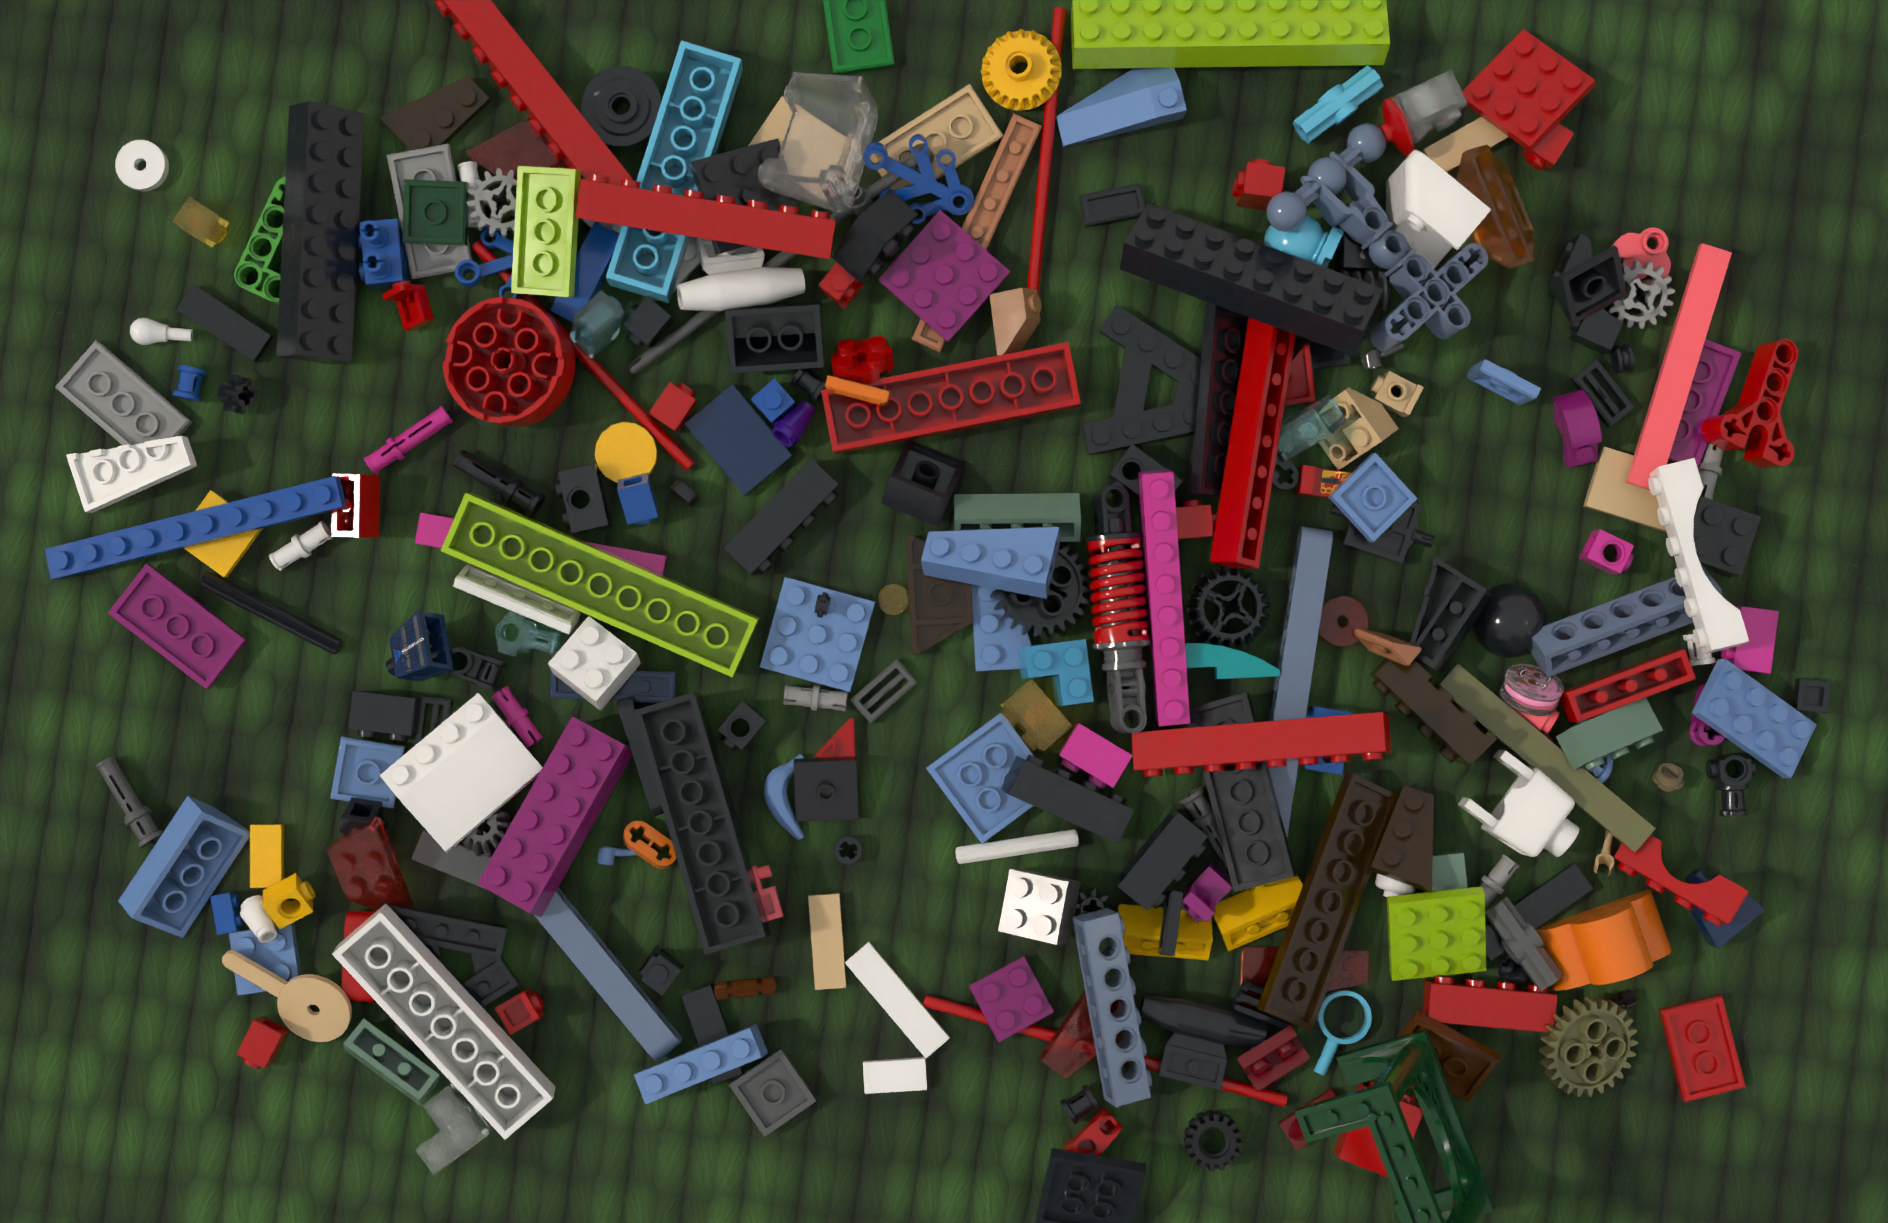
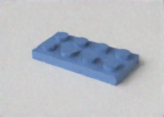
(1754, 718)

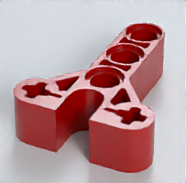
(1759, 409)

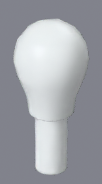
(147, 332)

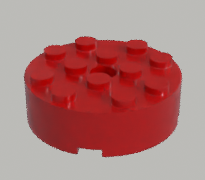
(538, 369)

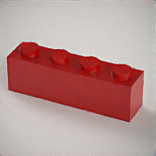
(1626, 685)
(1488, 1005)

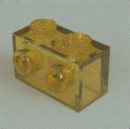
(1034, 716)

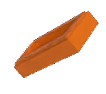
(857, 390)

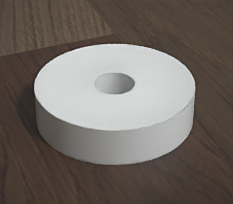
(129, 159)

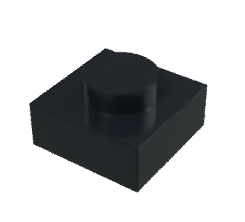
(1811, 695)

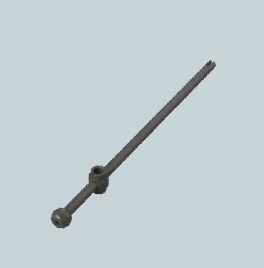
(862, 200)

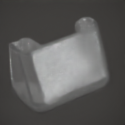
(823, 141)

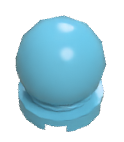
(1306, 242)

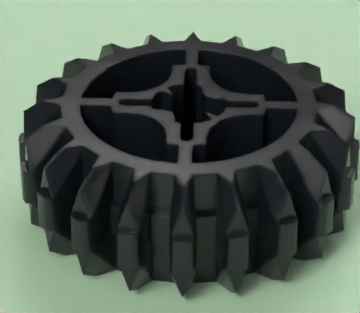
(1251, 621)

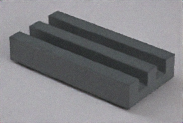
(864, 708)

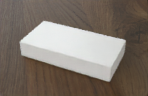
(894, 1075)

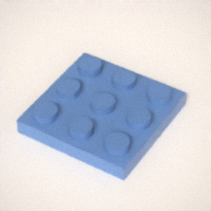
(816, 647)
(975, 773)

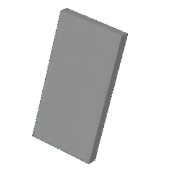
(426, 164)
(120, 399)

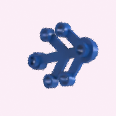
(923, 181)
(488, 268)

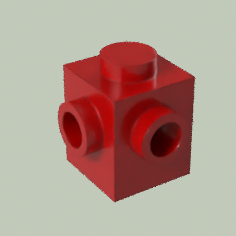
(1195, 520)

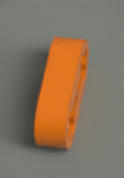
(645, 851)

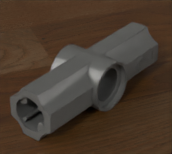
(1523, 943)

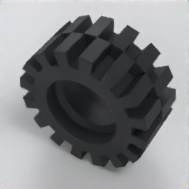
(1216, 1159)

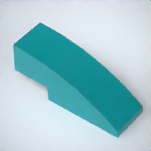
(1227, 662)

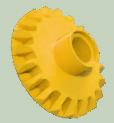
(1028, 88)

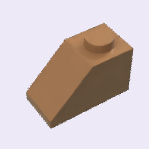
(1014, 318)

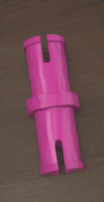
(517, 717)

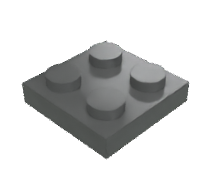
(773, 1092)

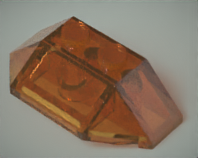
(1507, 227)

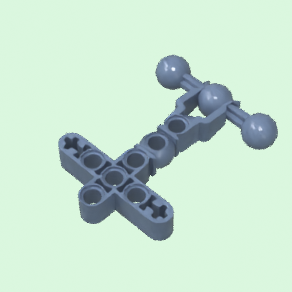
(1325, 180)

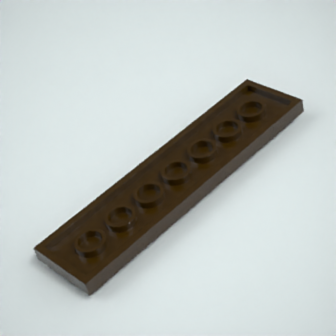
(1328, 902)

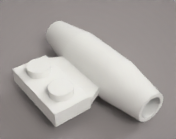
(737, 280)

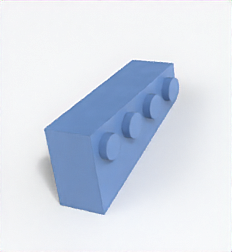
(995, 558)

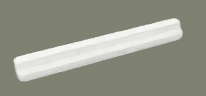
(1017, 846)

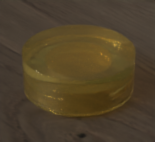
(893, 599)

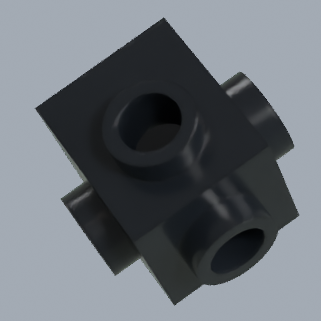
(359, 814)

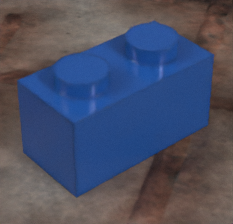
(226, 912)

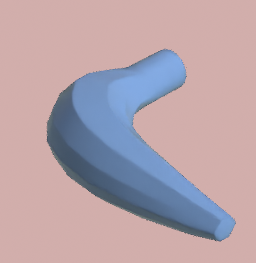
(777, 799)

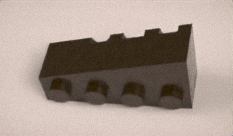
(1433, 711)

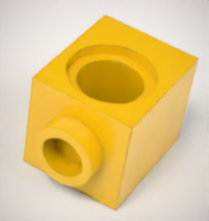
(284, 911)

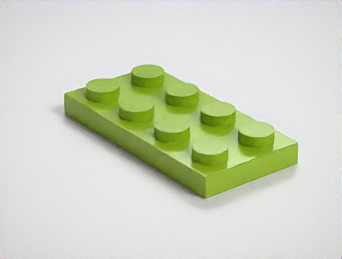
(545, 231)

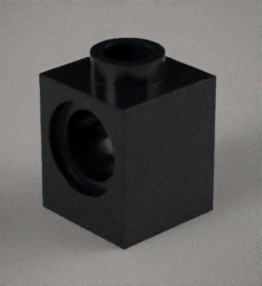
(753, 717)

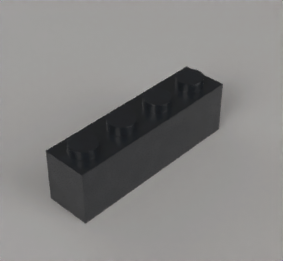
(781, 517)
(1067, 799)

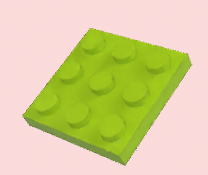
(1436, 933)

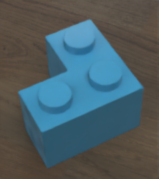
(1067, 665)

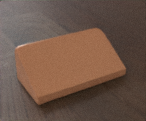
(1388, 646)

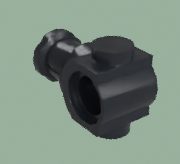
(1731, 787)

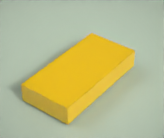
(266, 854)

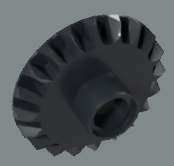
(618, 87)

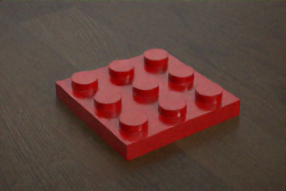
(1527, 90)

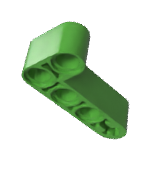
(267, 265)

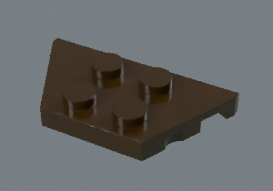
(935, 604)

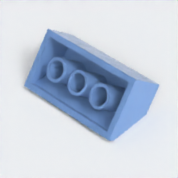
(184, 867)

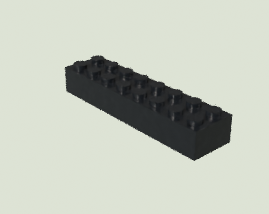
(320, 233)
(1251, 279)
(702, 822)

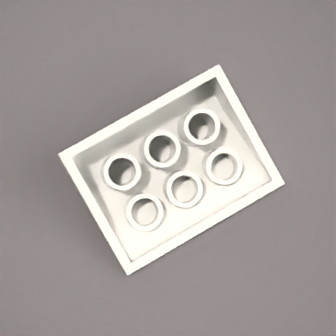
(462, 772)

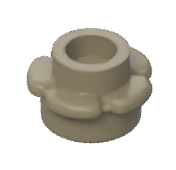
(1669, 777)

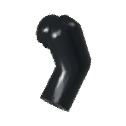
(1512, 971)

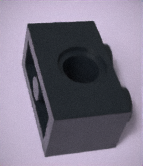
(596, 513)

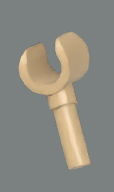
(1605, 855)

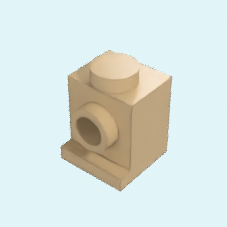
(1400, 405)

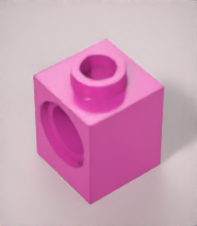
(1594, 549)

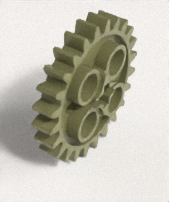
(1588, 1046)

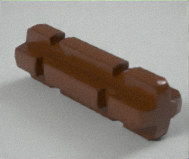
(745, 988)

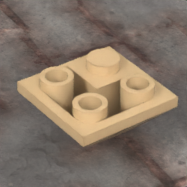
(1364, 428)

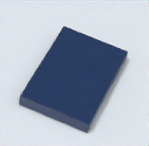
(738, 440)

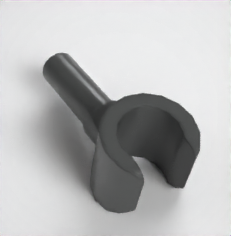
(1373, 358)

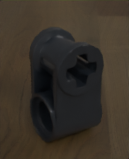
(479, 668)

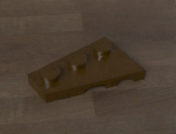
(437, 116)

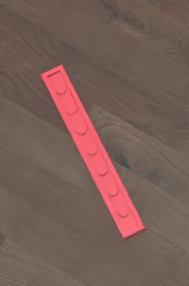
(1679, 363)

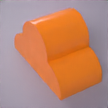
(1606, 942)

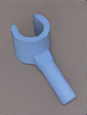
(607, 854)

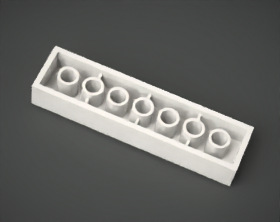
(444, 1021)

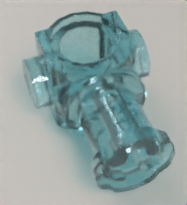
(527, 636)

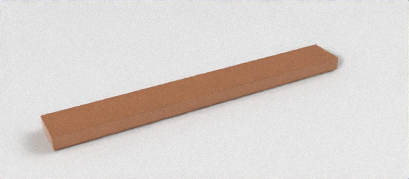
(992, 199)

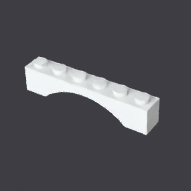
(1715, 619)

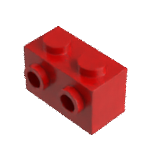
(1257, 184)
(362, 500)

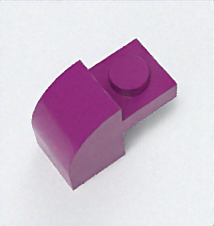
(1579, 427)
(1205, 892)

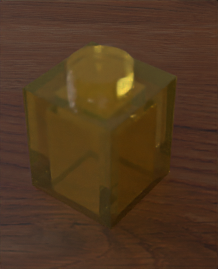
(201, 222)

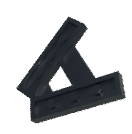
(1144, 349)
(467, 935)

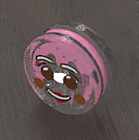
(1530, 690)

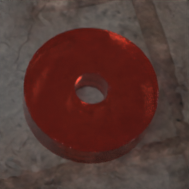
(1355, 616)

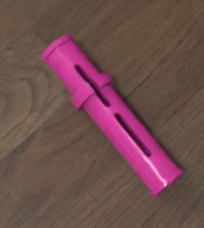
(408, 440)

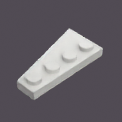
(120, 472)

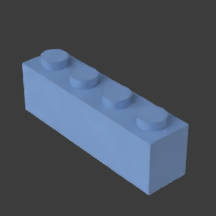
(701, 1064)

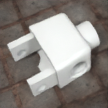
(1529, 813)

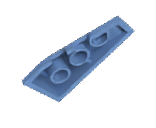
(1127, 104)

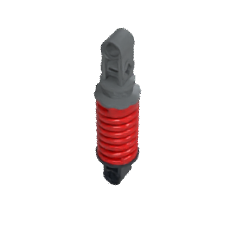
(1117, 610)

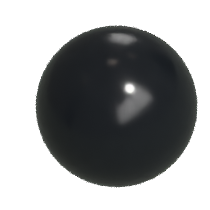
(1510, 620)

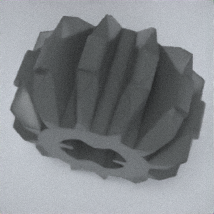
(486, 843)

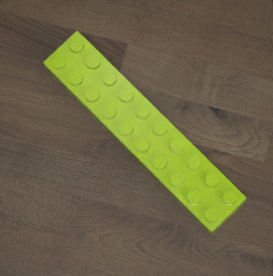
(1228, 33)
(599, 584)

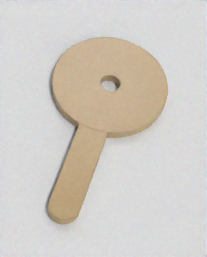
(297, 996)

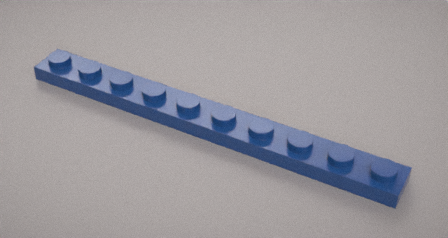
(195, 527)

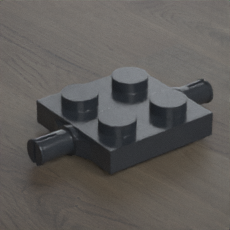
(1393, 541)

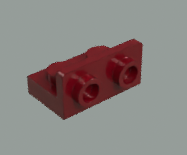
(1273, 1058)

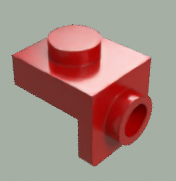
(411, 303)
(521, 1010)

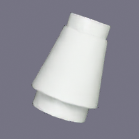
(258, 919)

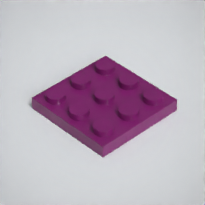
(944, 276)

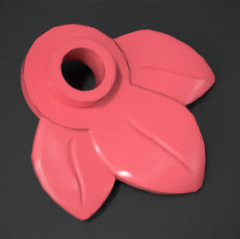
(1634, 246)

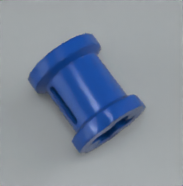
(189, 383)

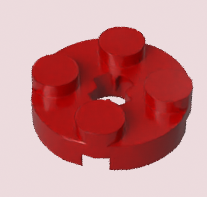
(862, 359)

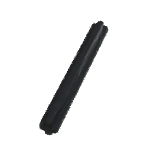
(271, 613)

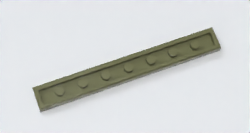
(1543, 754)

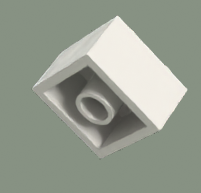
(594, 663)

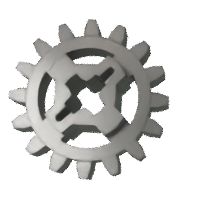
(488, 200)
(1650, 289)

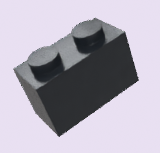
(384, 714)

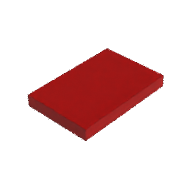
(1702, 1048)

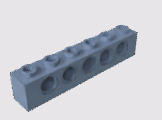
(1612, 626)
(1089, 932)

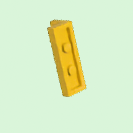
(1256, 912)
(1144, 930)

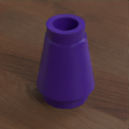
(793, 424)

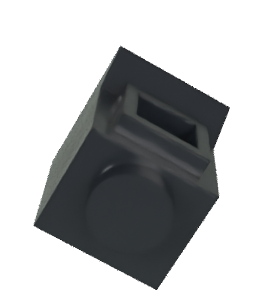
(660, 970)

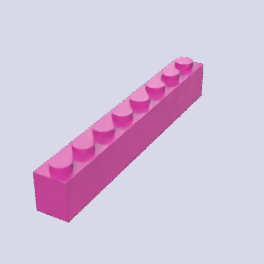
(1164, 597)

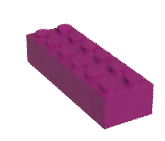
(555, 817)

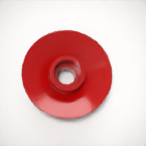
(1396, 128)

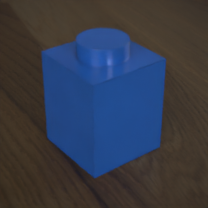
(773, 401)
(638, 499)

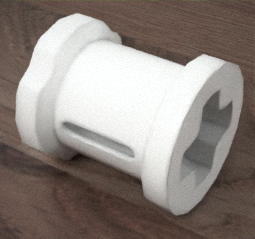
(1695, 654)

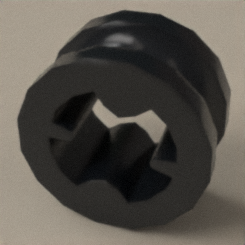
(1622, 358)
(846, 859)

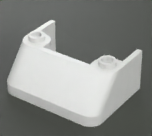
(1431, 207)

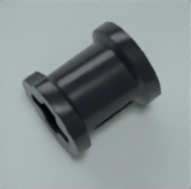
(809, 382)
(1080, 1104)

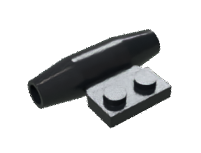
(1199, 1035)

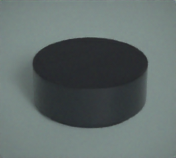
(684, 493)

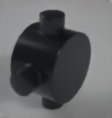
(822, 604)

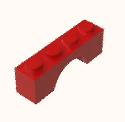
(1717, 898)

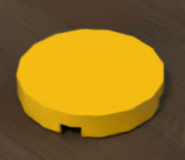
(625, 451)

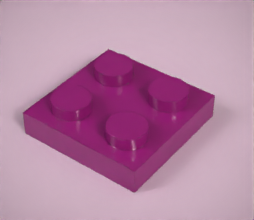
(1011, 999)

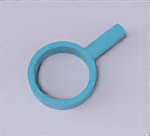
(1332, 1042)

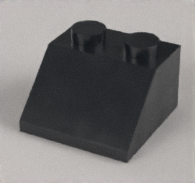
(922, 483)

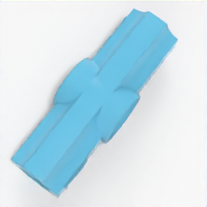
(1338, 104)

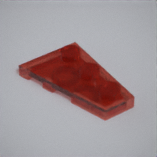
(1073, 1041)

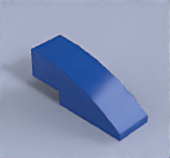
(591, 270)

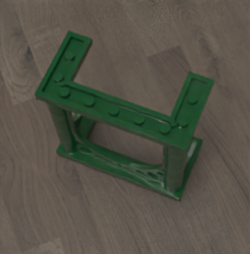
(1397, 1066)

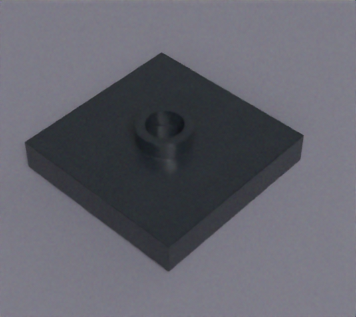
(826, 789)

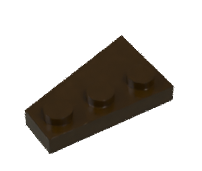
(1408, 841)

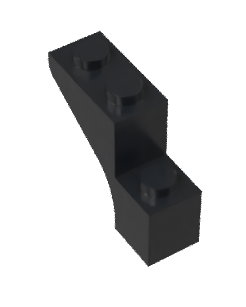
(1600, 328)

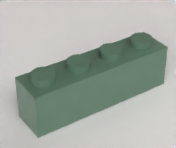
(1019, 511)

